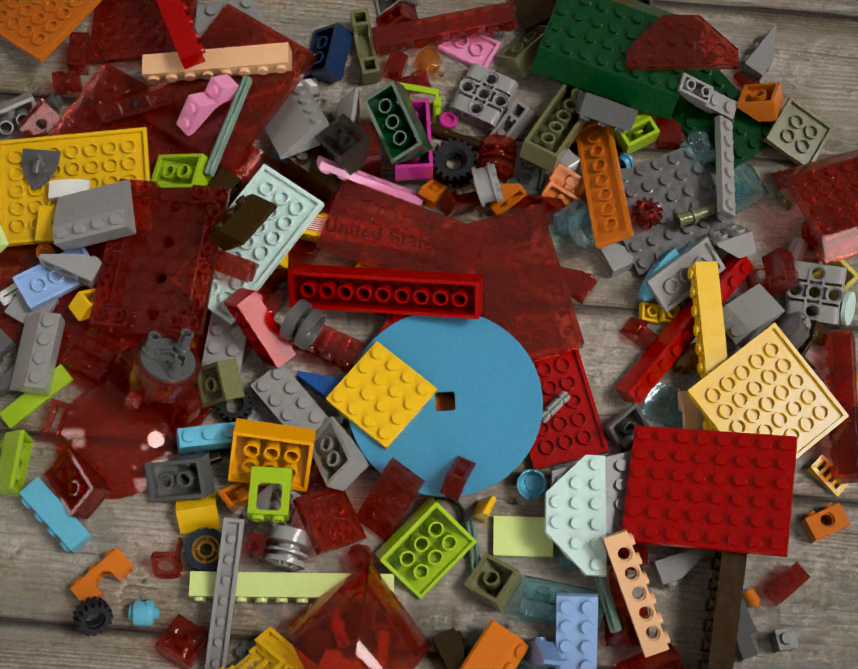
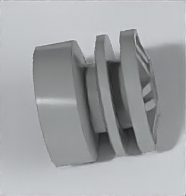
(287, 551)

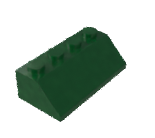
(397, 123)

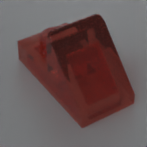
(639, 333)

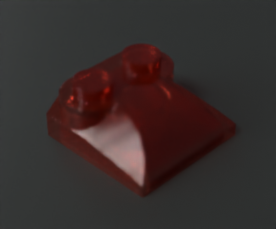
(182, 642)

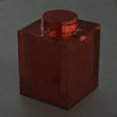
(396, 65)

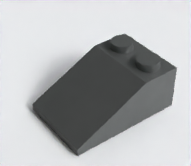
(180, 477)

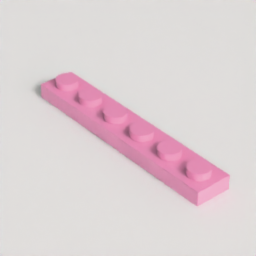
(329, 166)

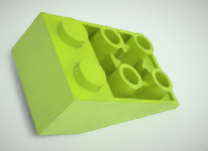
(642, 134)

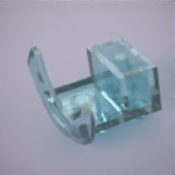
(575, 224)

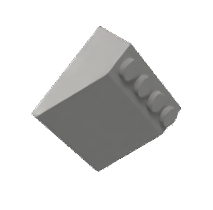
(296, 124)
(94, 216)

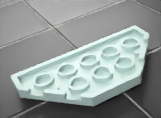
(578, 515)

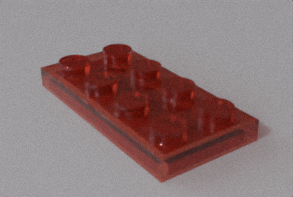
(389, 499)

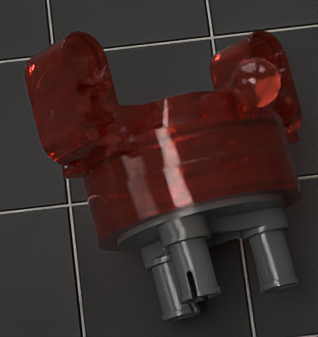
(163, 372)

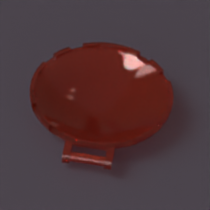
(112, 435)

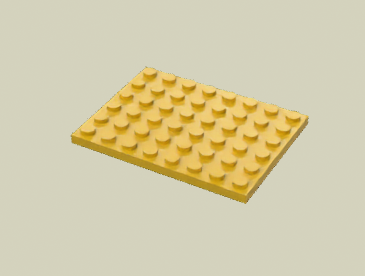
(91, 156)

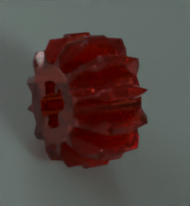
(650, 207)

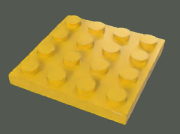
(381, 395)

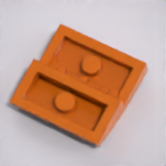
(564, 185)

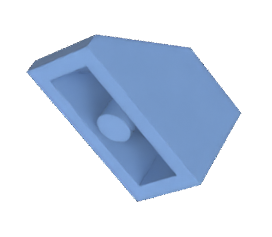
(542, 653)

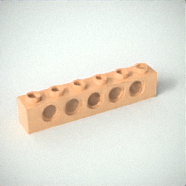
(649, 644)

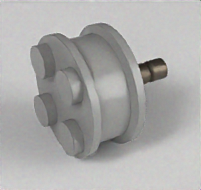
(485, 185)

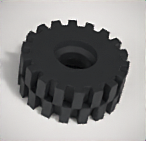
(455, 150)

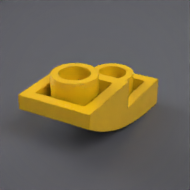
(655, 315)

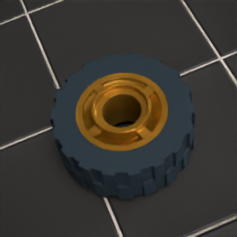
(194, 546)

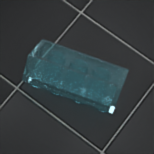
(539, 599)

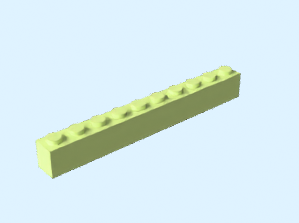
(271, 586)

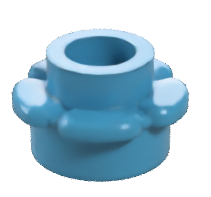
(625, 160)

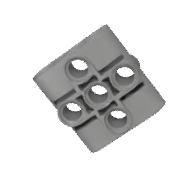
(468, 101)
(831, 275)

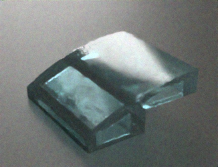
(662, 406)

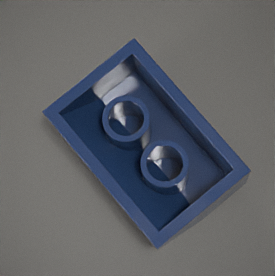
(331, 50)

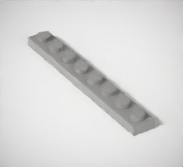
(224, 593)

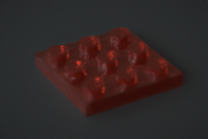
(329, 520)

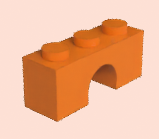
(114, 563)

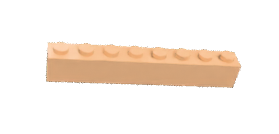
(219, 61)

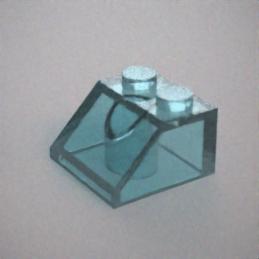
(748, 187)

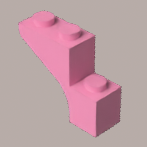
(201, 105)

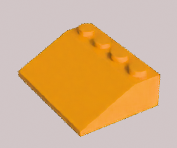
(271, 446)

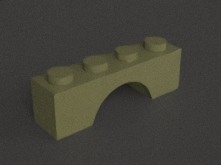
(364, 46)

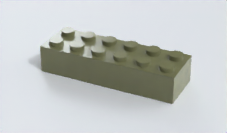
(554, 130)

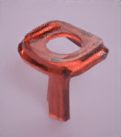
(172, 557)

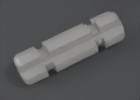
(554, 406)

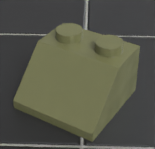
(219, 383)
(494, 582)

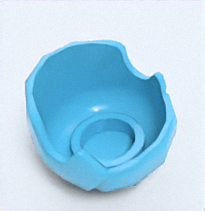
(531, 484)

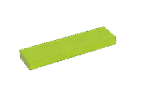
(30, 402)

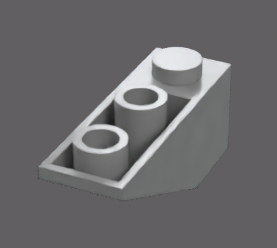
(762, 57)

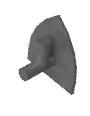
(39, 166)

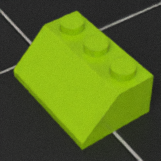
(14, 462)

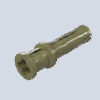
(694, 215)

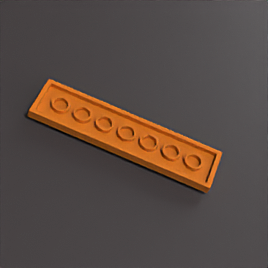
(603, 185)

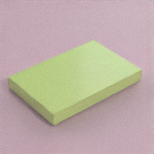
(521, 537)

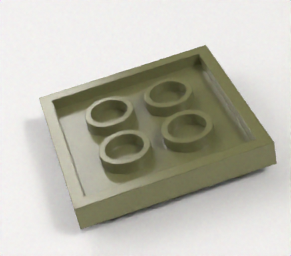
(798, 133)

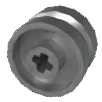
(303, 324)

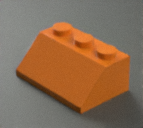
(496, 649)

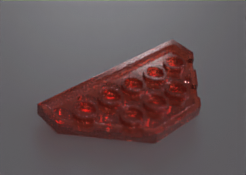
(681, 44)

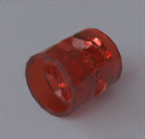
(60, 82)

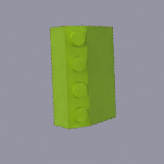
(425, 547)

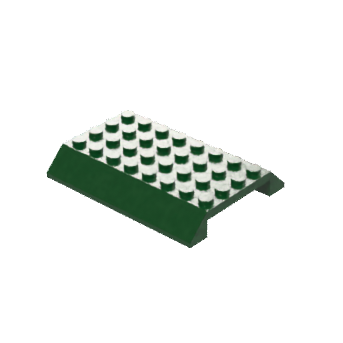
(588, 49)

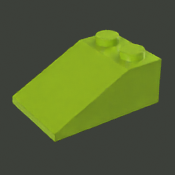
(181, 171)

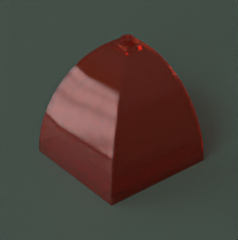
(357, 627)

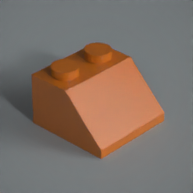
(761, 101)

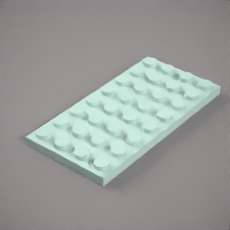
(273, 238)

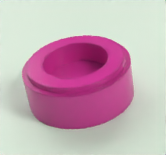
(448, 119)

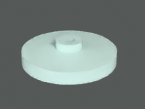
(848, 308)

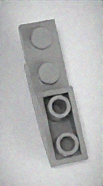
(705, 97)

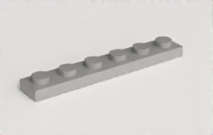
(724, 167)

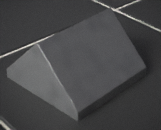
(621, 429)

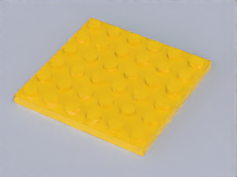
(768, 392)

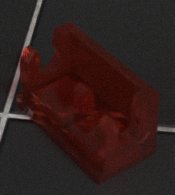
(236, 266)
(258, 544)

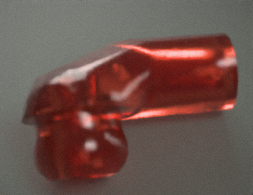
(741, 80)

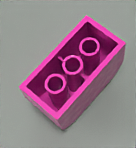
(423, 166)

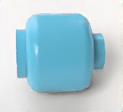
(143, 612)

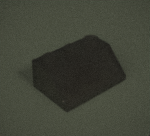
(345, 143)

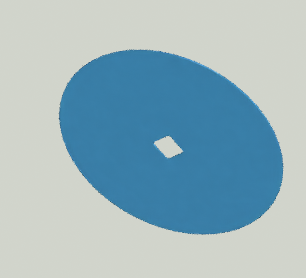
(494, 401)

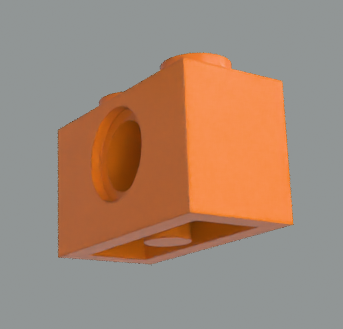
(836, 520)

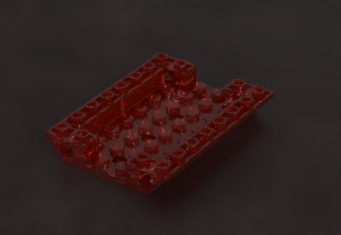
(132, 264)

